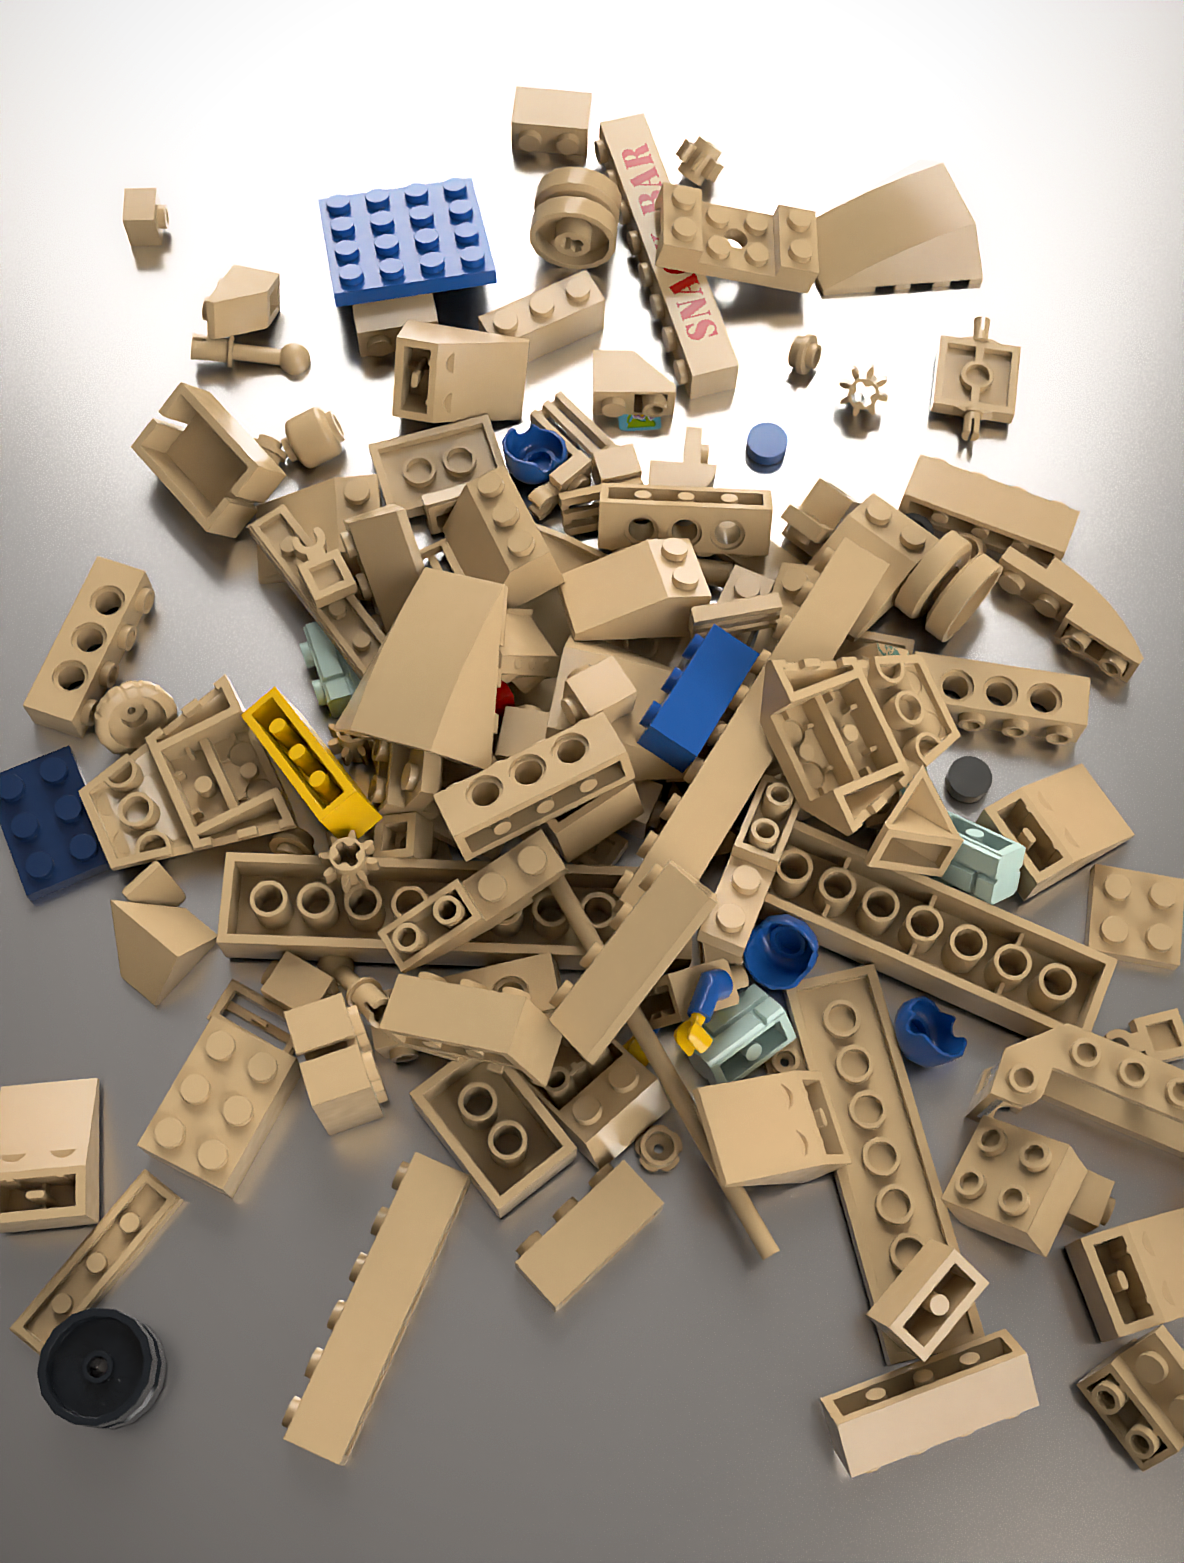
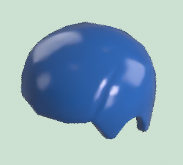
(533, 454)
(781, 952)
(927, 1033)

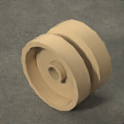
(575, 218)
(948, 586)

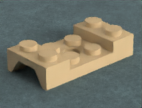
(775, 248)

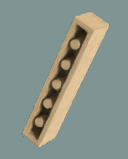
(377, 1310)

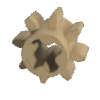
(699, 160)
(868, 379)
(351, 749)
(355, 850)

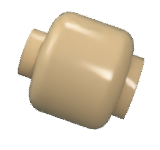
(313, 437)

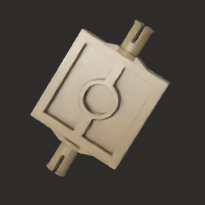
(976, 378)

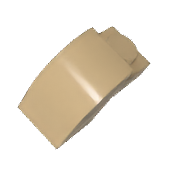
(693, 470)
(817, 516)

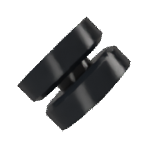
(71, 1374)

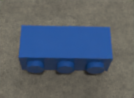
(696, 697)

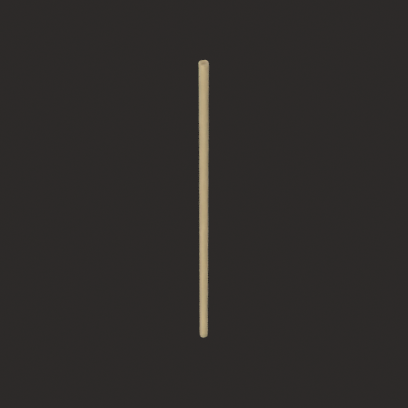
(666, 1073)

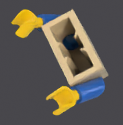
(690, 997)

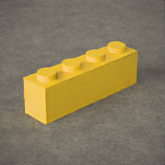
(310, 766)

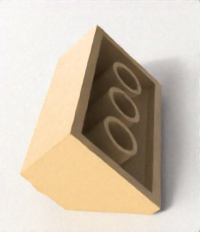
(631, 960)

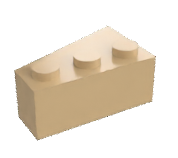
(472, 1024)

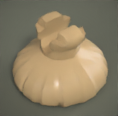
(125, 728)

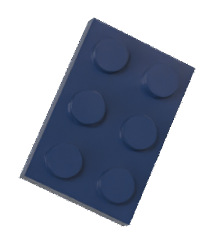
(49, 824)

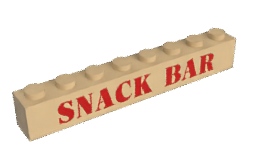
(678, 298)

